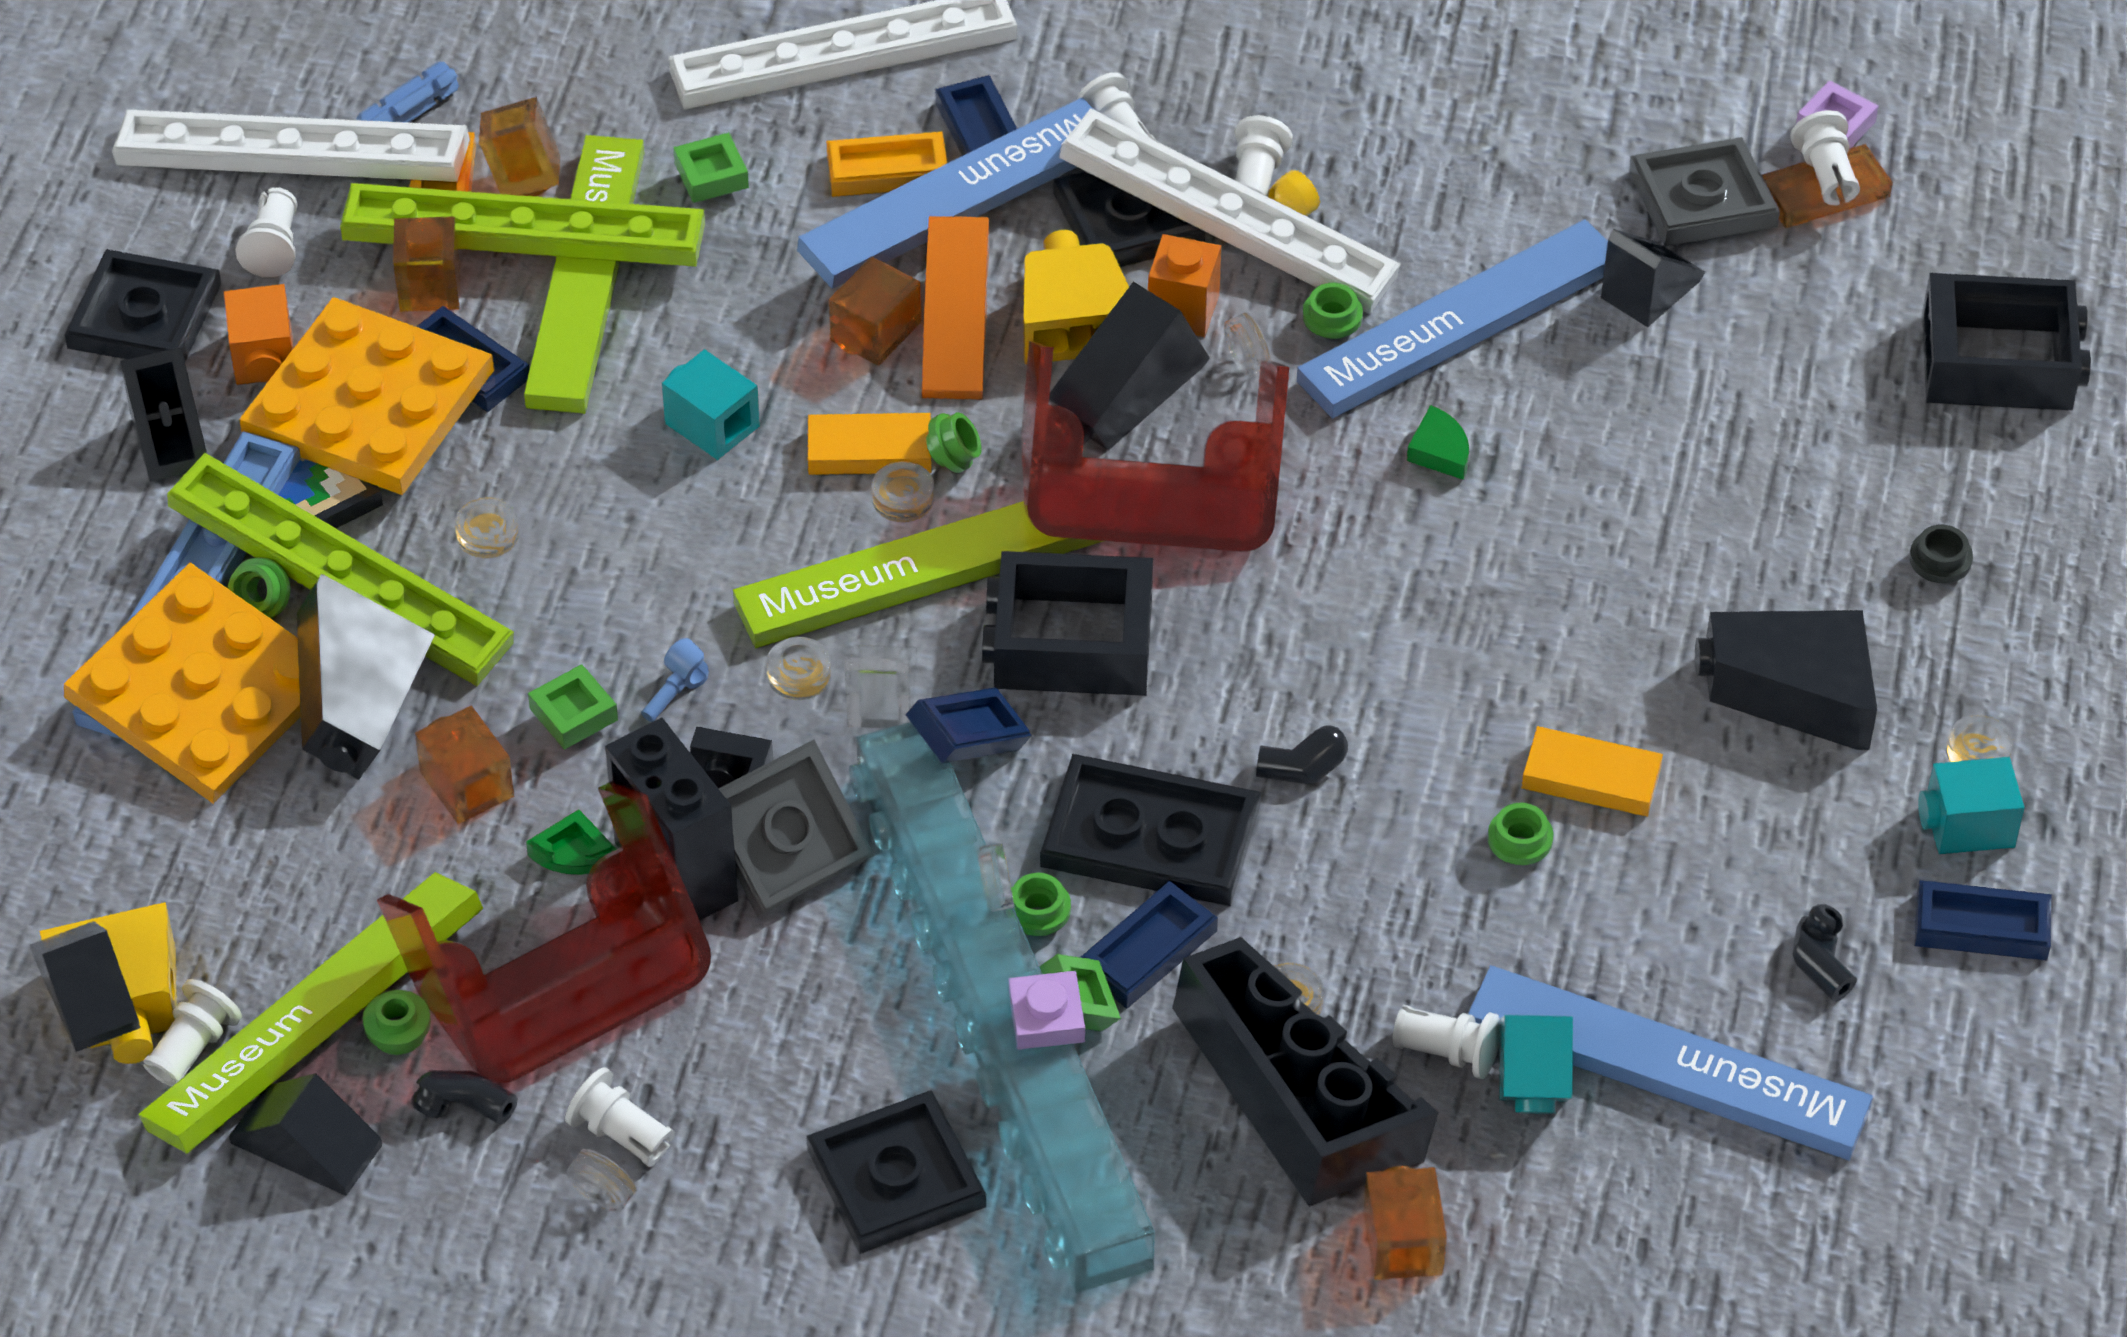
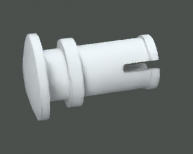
(1110, 97)
(1825, 147)
(1260, 150)
(268, 242)
(192, 1029)
(1450, 1037)
(614, 1115)

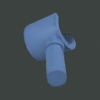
(688, 670)

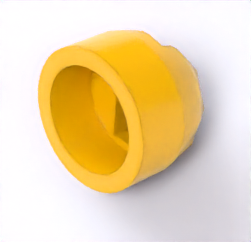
(1295, 192)

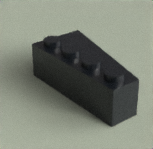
(1296, 1076)

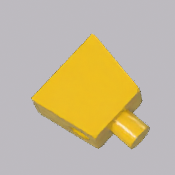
(1068, 293)
(148, 964)

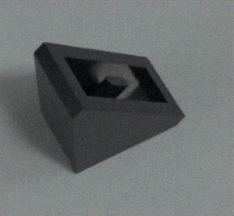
(1645, 276)
(163, 412)
(86, 985)
(308, 1132)

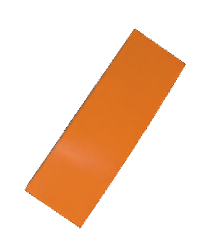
(955, 307)

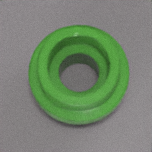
(1332, 311)
(953, 441)
(245, 580)
(1520, 821)
(1044, 892)
(399, 1035)

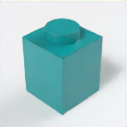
(710, 404)
(1972, 805)
(1536, 1062)

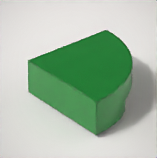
(1440, 444)
(569, 845)

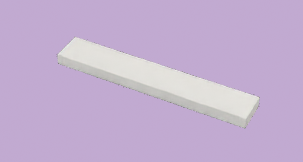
(839, 49)
(291, 145)
(1227, 208)

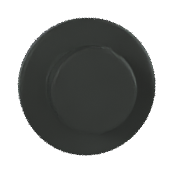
(1941, 554)

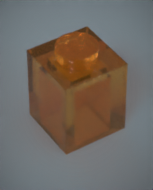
(520, 148)
(426, 263)
(874, 311)
(464, 764)
(1404, 1223)

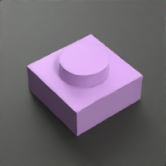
(1858, 111)
(1046, 1010)

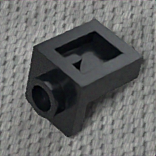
(729, 755)

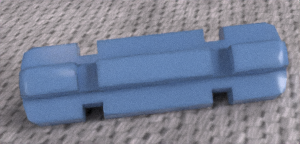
(414, 96)

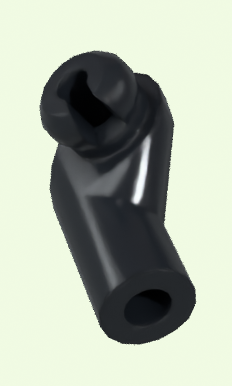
(1307, 761)
(1815, 951)
(465, 1087)

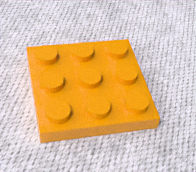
(368, 395)
(195, 682)

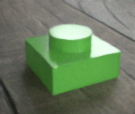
(711, 167)
(573, 706)
(1095, 995)

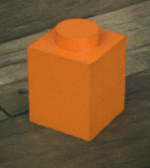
(1187, 278)
(258, 331)

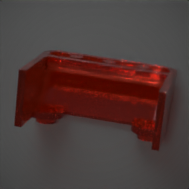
(1212, 506)
(584, 982)

